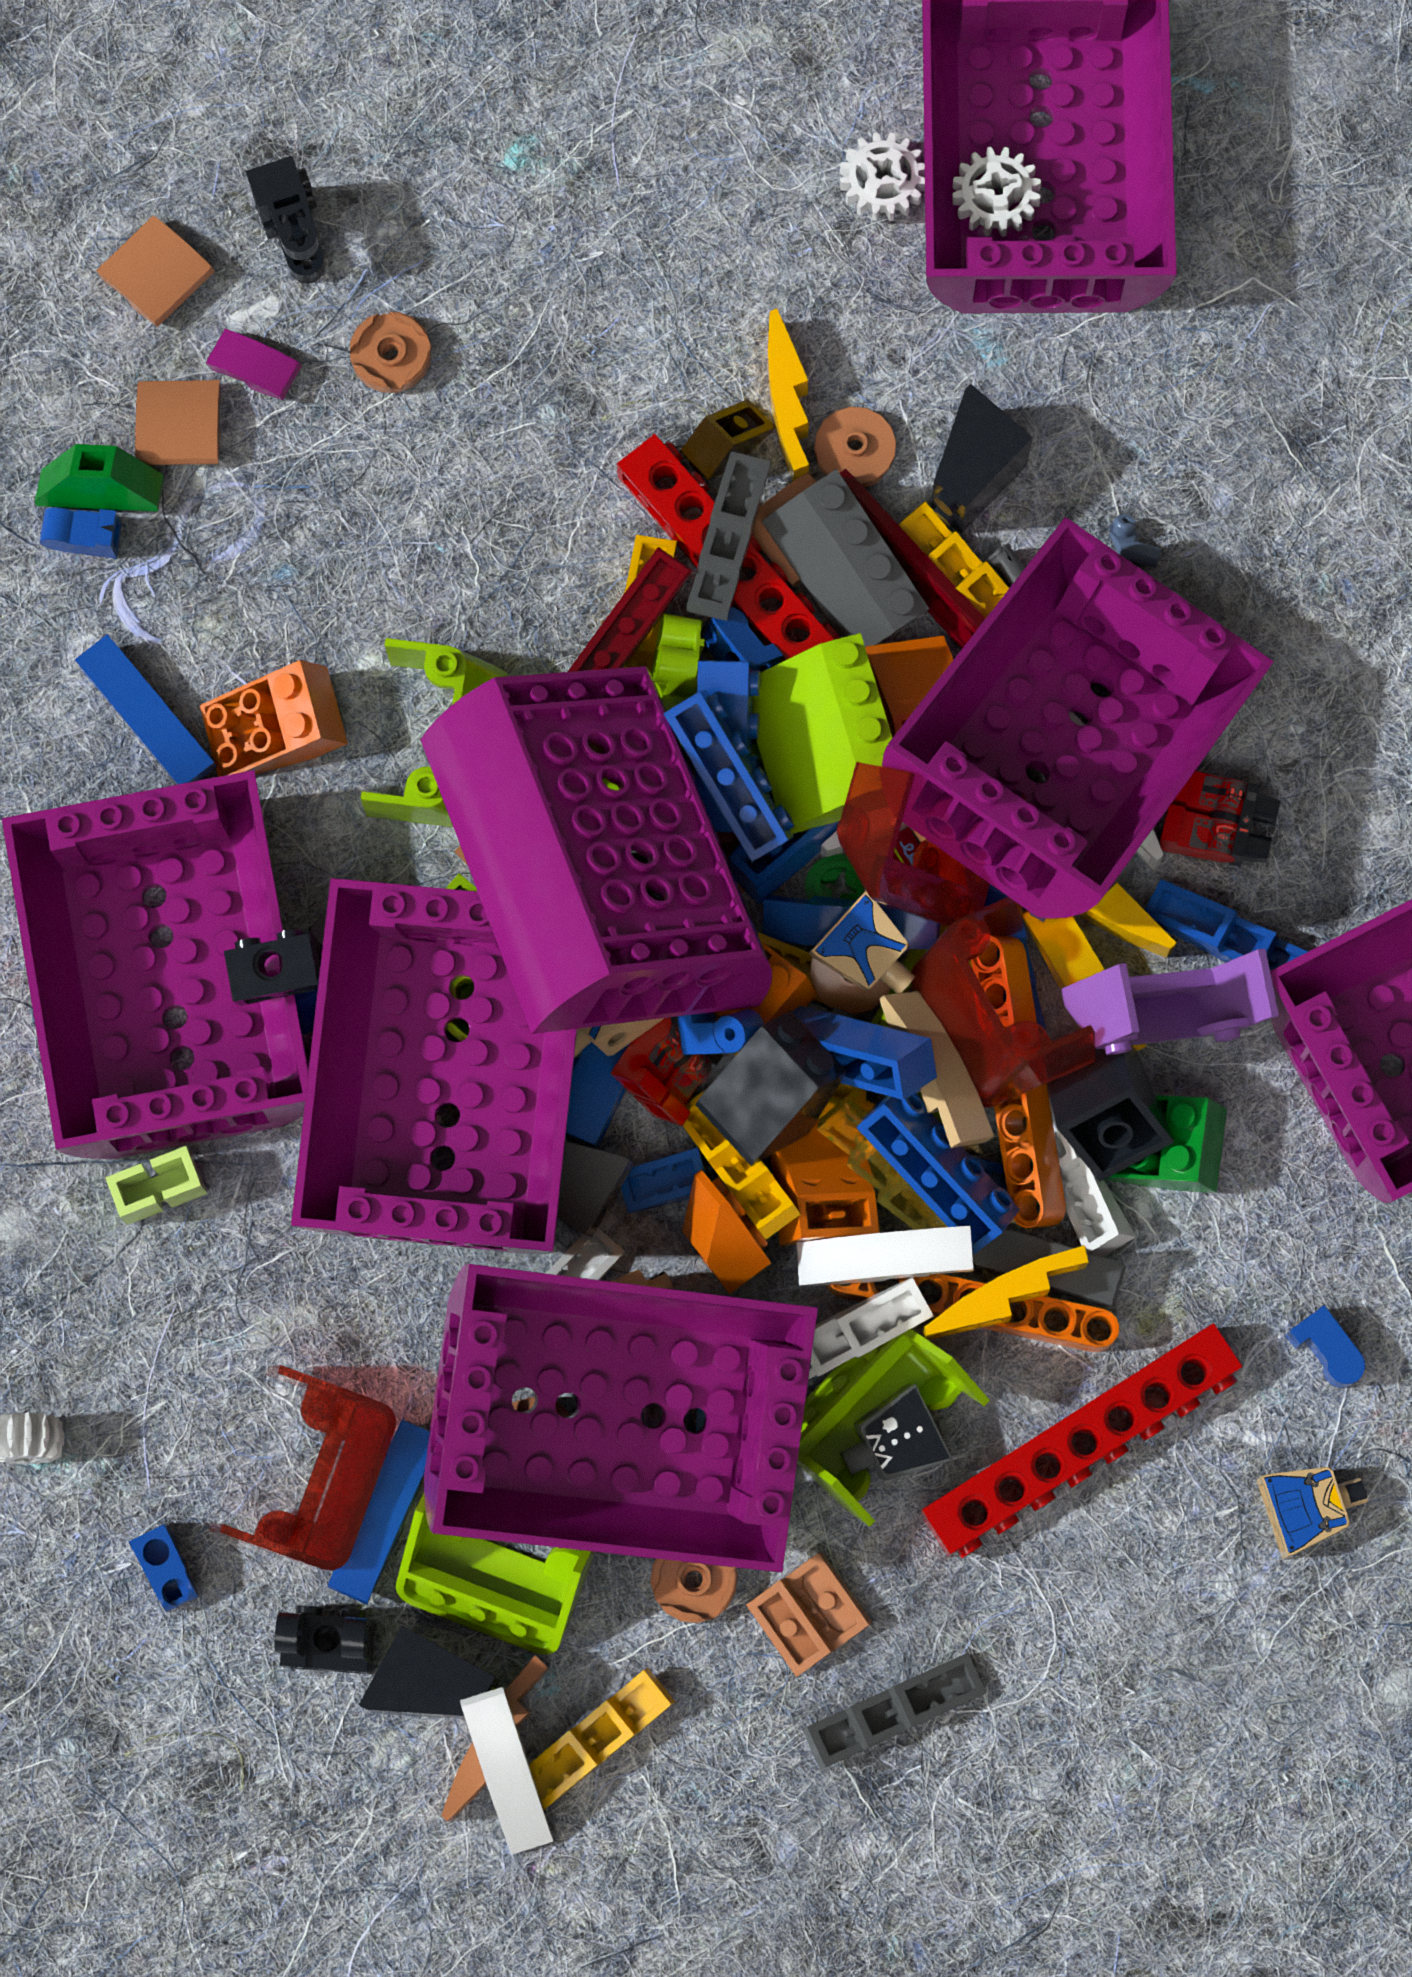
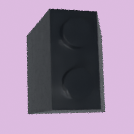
(979, 460)
(772, 1089)
(1109, 1113)
(423, 1680)

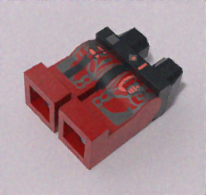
(1215, 818)
(660, 1073)

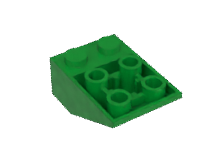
(1195, 1155)

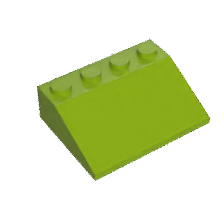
(815, 724)

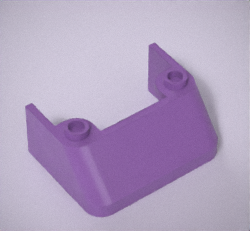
(1174, 1003)

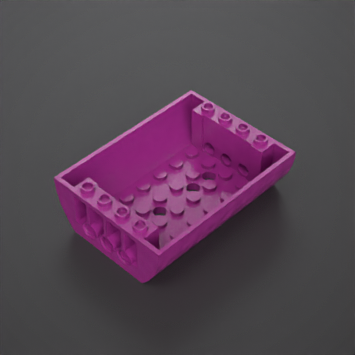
(1099, 157)
(1006, 705)
(555, 848)
(107, 989)
(1336, 1021)
(388, 1068)
(602, 1473)

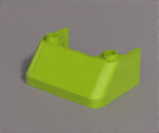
(446, 669)
(857, 1389)
(492, 1585)

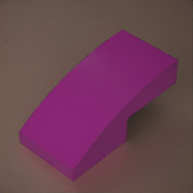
(253, 363)

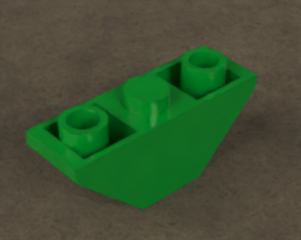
(99, 480)

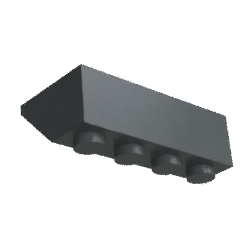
(844, 562)

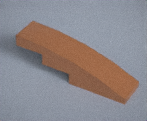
(470, 1777)

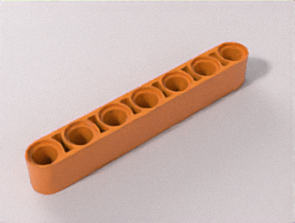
(1038, 1139)
(1030, 1327)

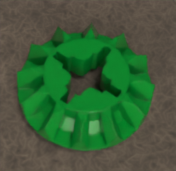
(828, 871)

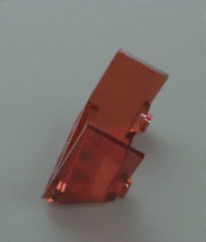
(871, 819)
(997, 1058)
(341, 1482)

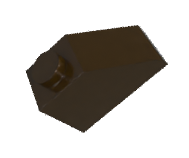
(730, 429)

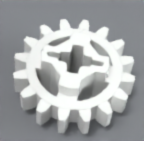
(876, 161)
(1010, 186)

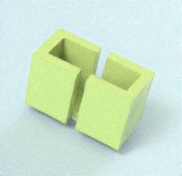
(141, 1196)

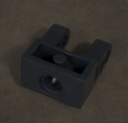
(284, 206)
(248, 974)
(298, 1646)

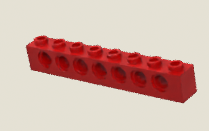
(657, 460)
(1204, 1349)

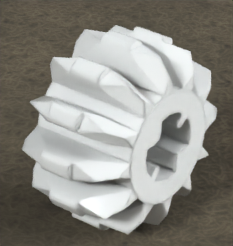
(30, 1438)

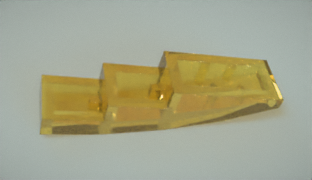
(864, 1159)

